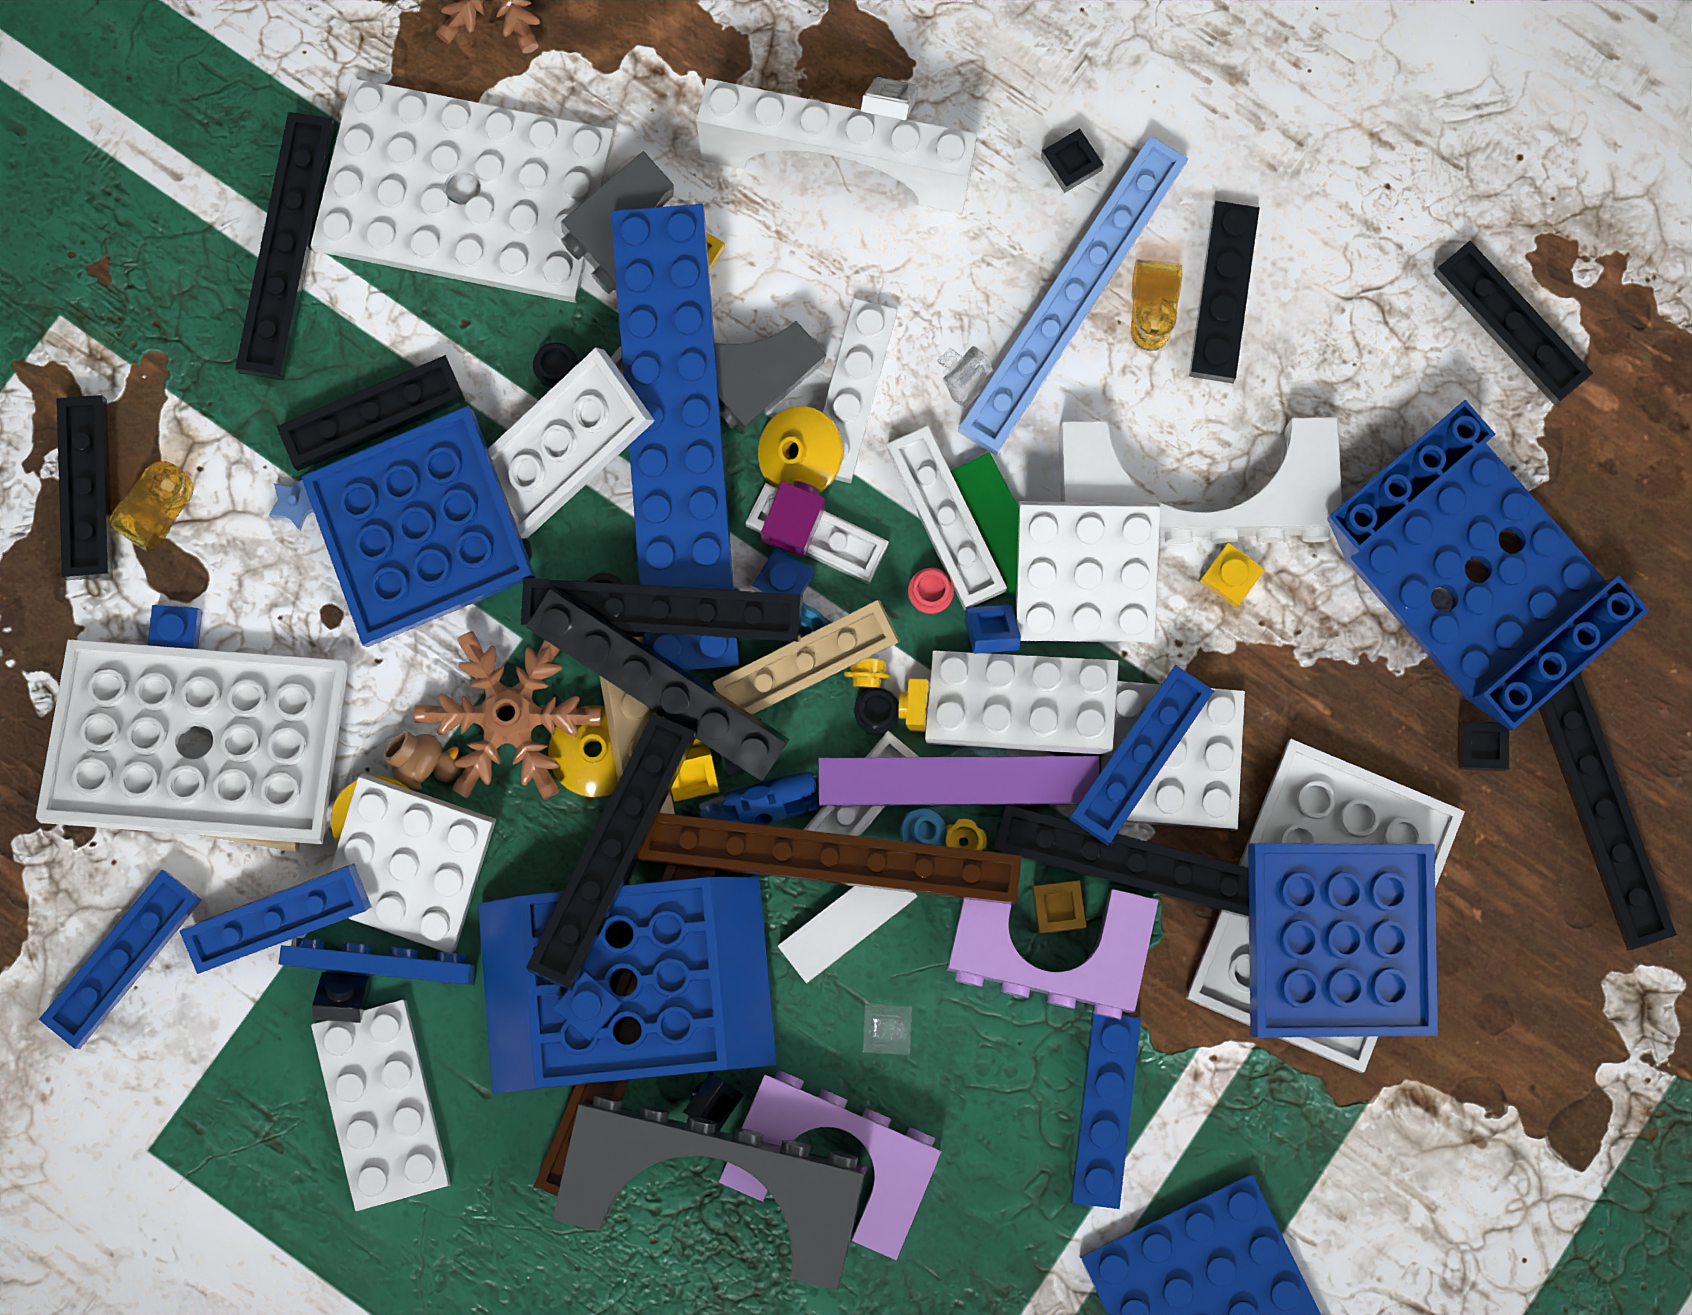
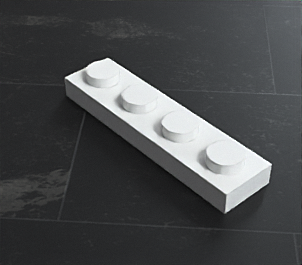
(858, 376)
(946, 517)

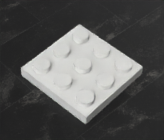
(1087, 571)
(1203, 772)
(413, 860)

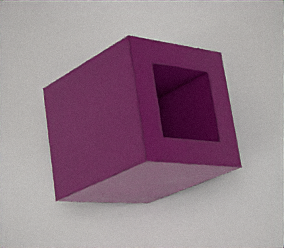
(793, 518)

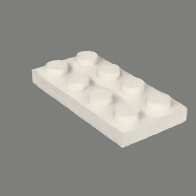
(567, 439)
(1022, 702)
(381, 1106)

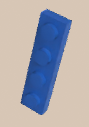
(1141, 755)
(275, 918)
(120, 959)
(358, 960)
(1105, 1111)

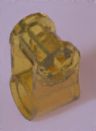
(1154, 297)
(149, 509)

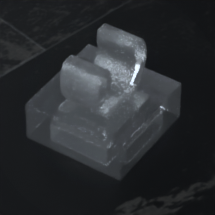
(965, 375)
(887, 1029)

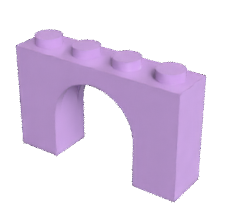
(1106, 979)
(899, 1161)

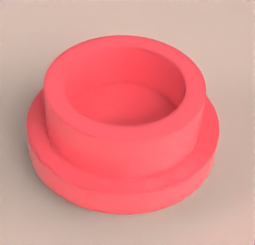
(930, 591)

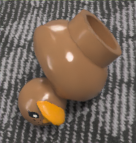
(418, 756)

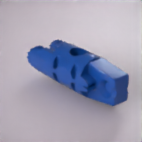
(765, 801)

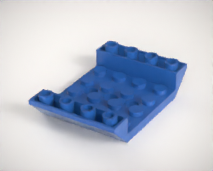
(1535, 612)
(696, 992)

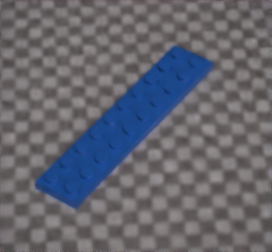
(674, 374)

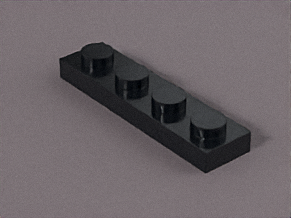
(1224, 292)
(1512, 323)
(370, 413)
(84, 487)

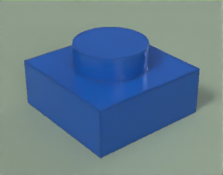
(783, 575)
(175, 627)
(992, 629)
(587, 1006)

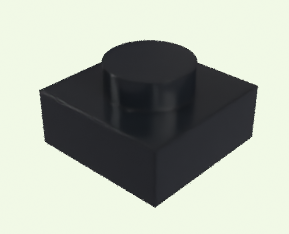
(1072, 160)
(1483, 746)
(340, 997)
(713, 1101)

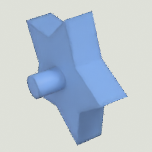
(292, 503)

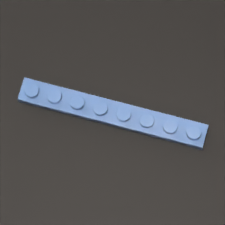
(1072, 295)

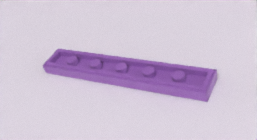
(955, 780)

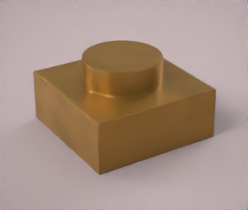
(1059, 907)

